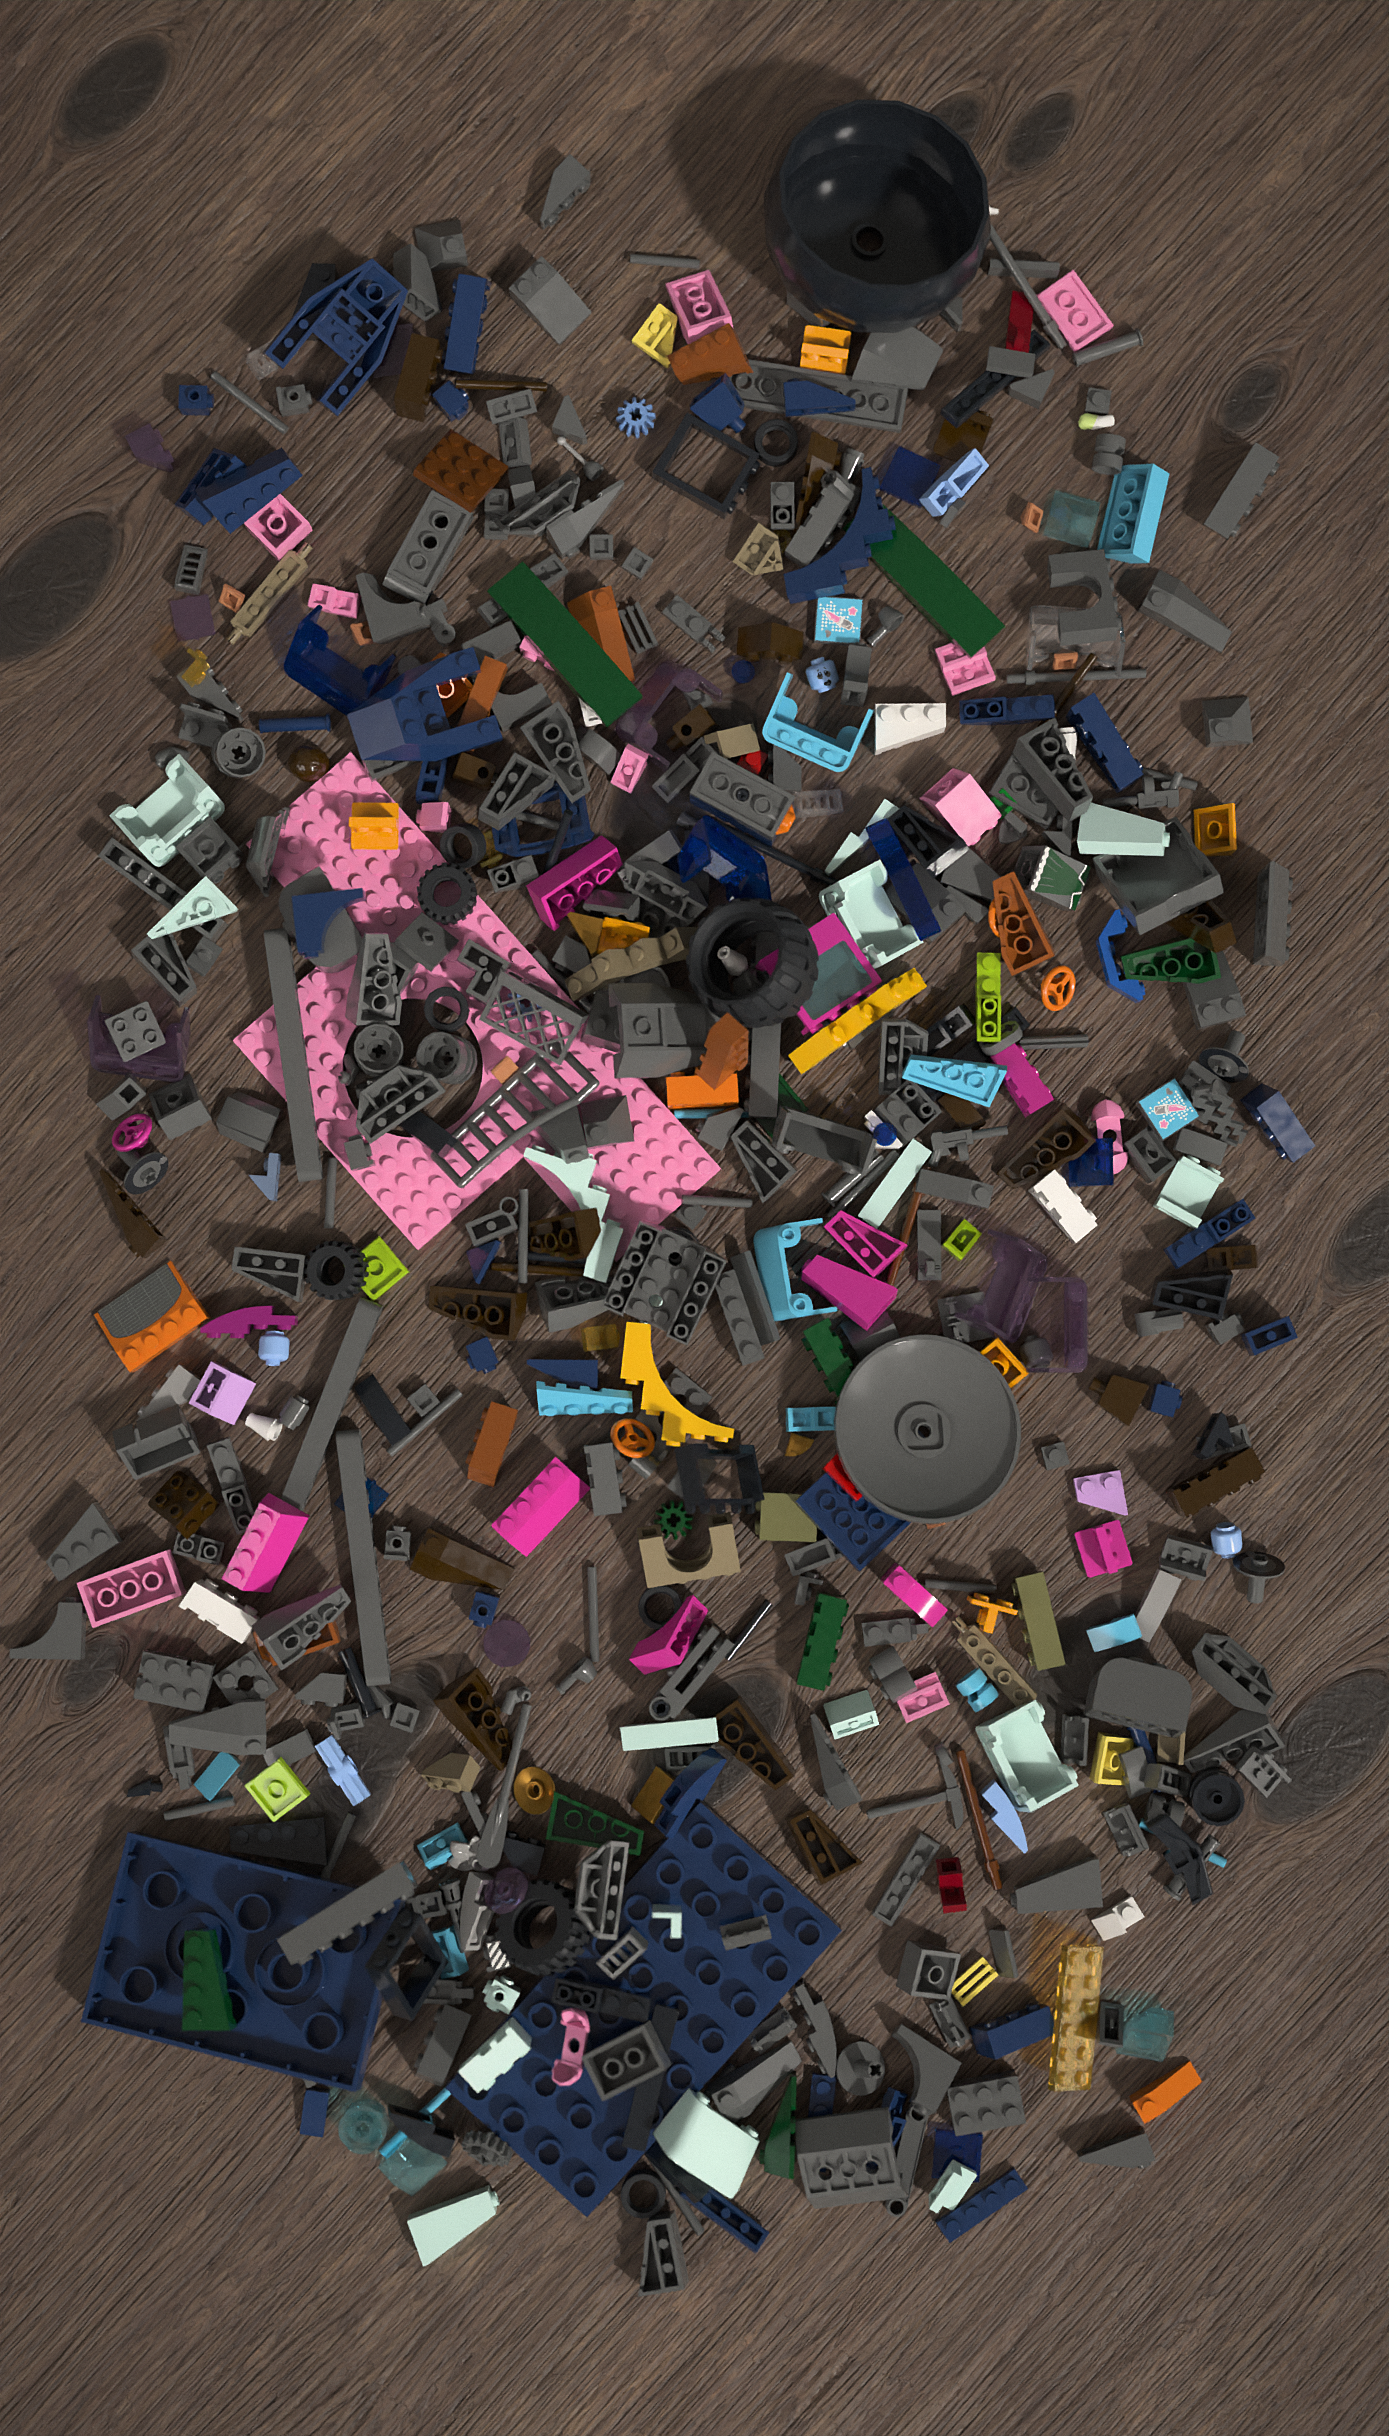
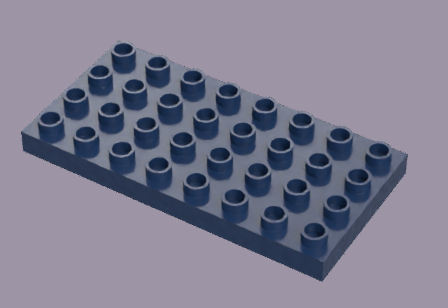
(719, 1996)

